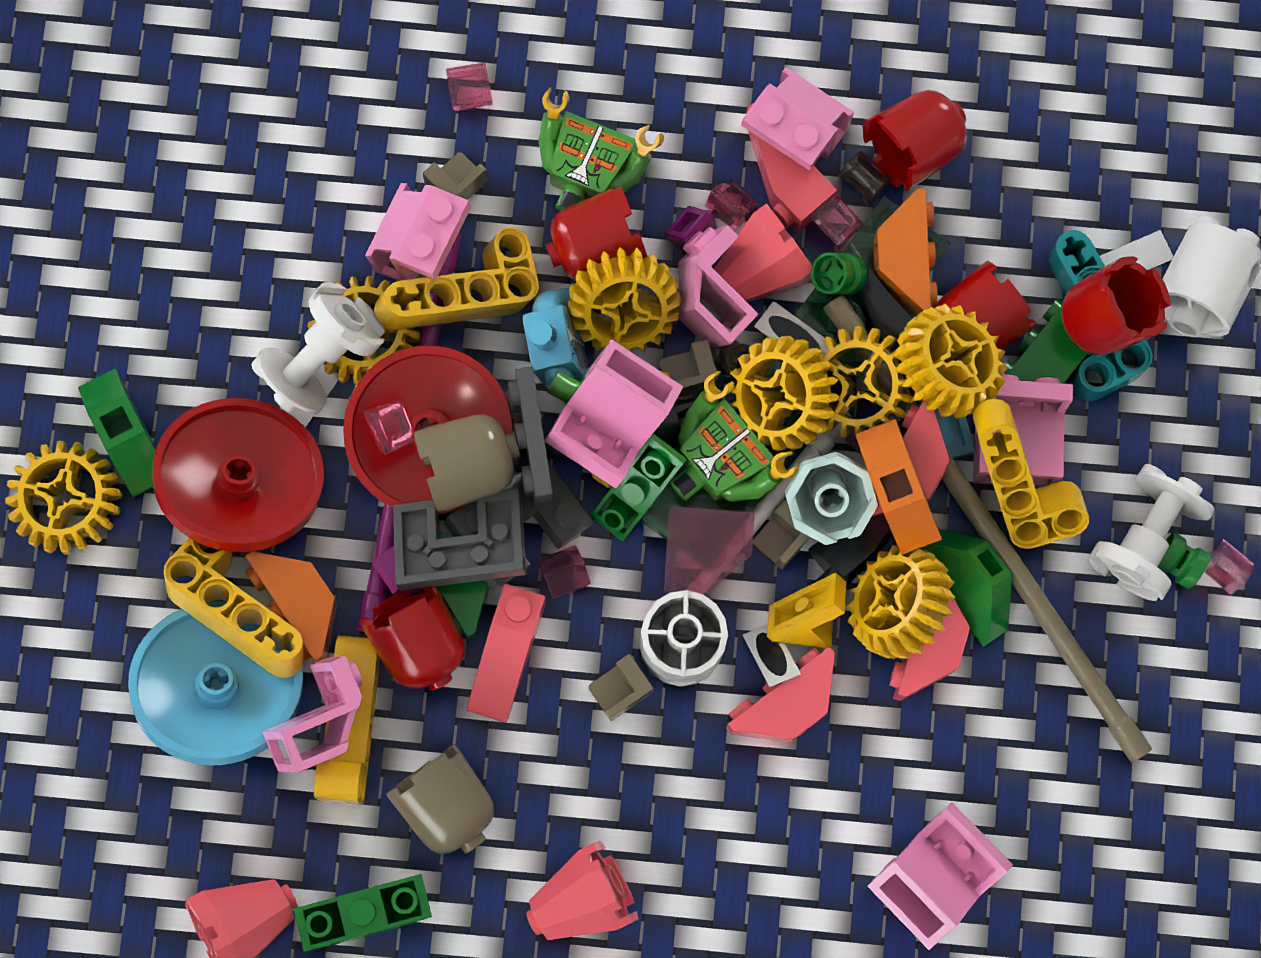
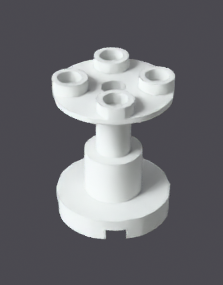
(338, 328)
(1144, 546)

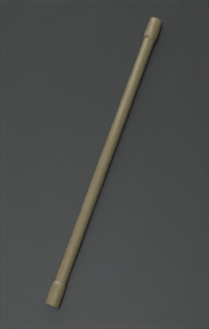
(1119, 723)

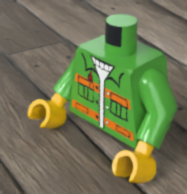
(589, 156)
(723, 452)

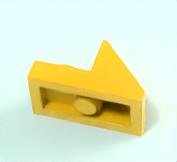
(808, 613)

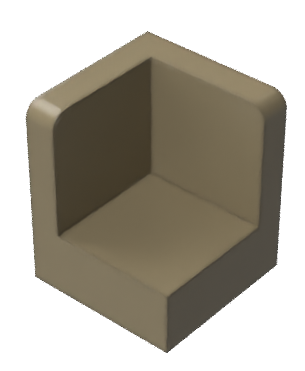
(457, 176)
(690, 368)
(779, 538)
(621, 688)

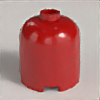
(916, 137)
(589, 229)
(993, 303)
(1115, 307)
(416, 638)

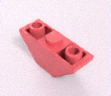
(925, 448)
(936, 660)
(790, 705)

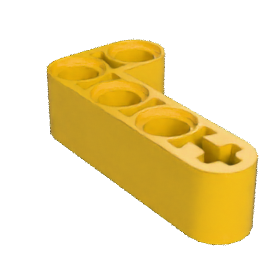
(455, 293)
(1030, 514)
(238, 611)
(345, 776)

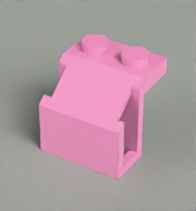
(798, 119)
(417, 232)
(699, 278)
(613, 413)
(1039, 418)
(340, 691)
(940, 875)

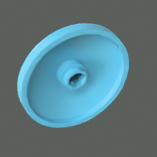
(205, 695)

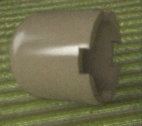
(468, 459)
(445, 803)

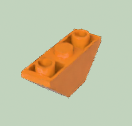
(905, 255)
(898, 487)
(298, 599)

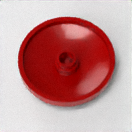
(434, 389)
(237, 474)

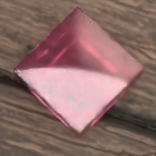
(469, 86)

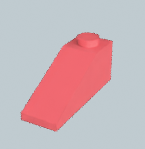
(789, 186)
(506, 652)

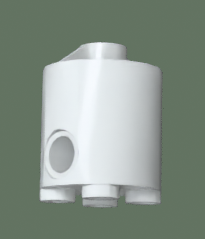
(1210, 278)
(685, 618)

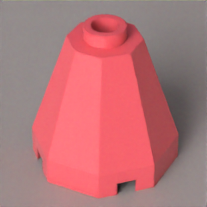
(763, 259)
(582, 897)
(241, 918)

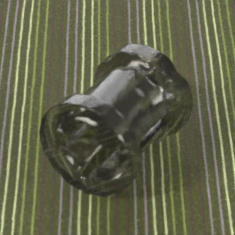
(864, 177)
(730, 353)

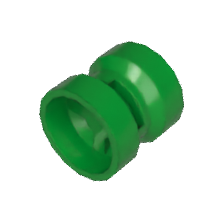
(839, 273)
(1184, 561)

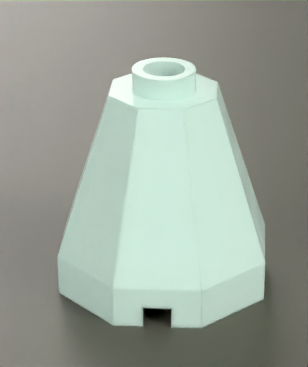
(831, 498)

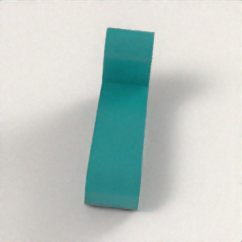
(1108, 366)

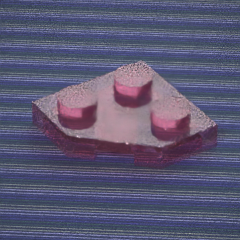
(705, 547)

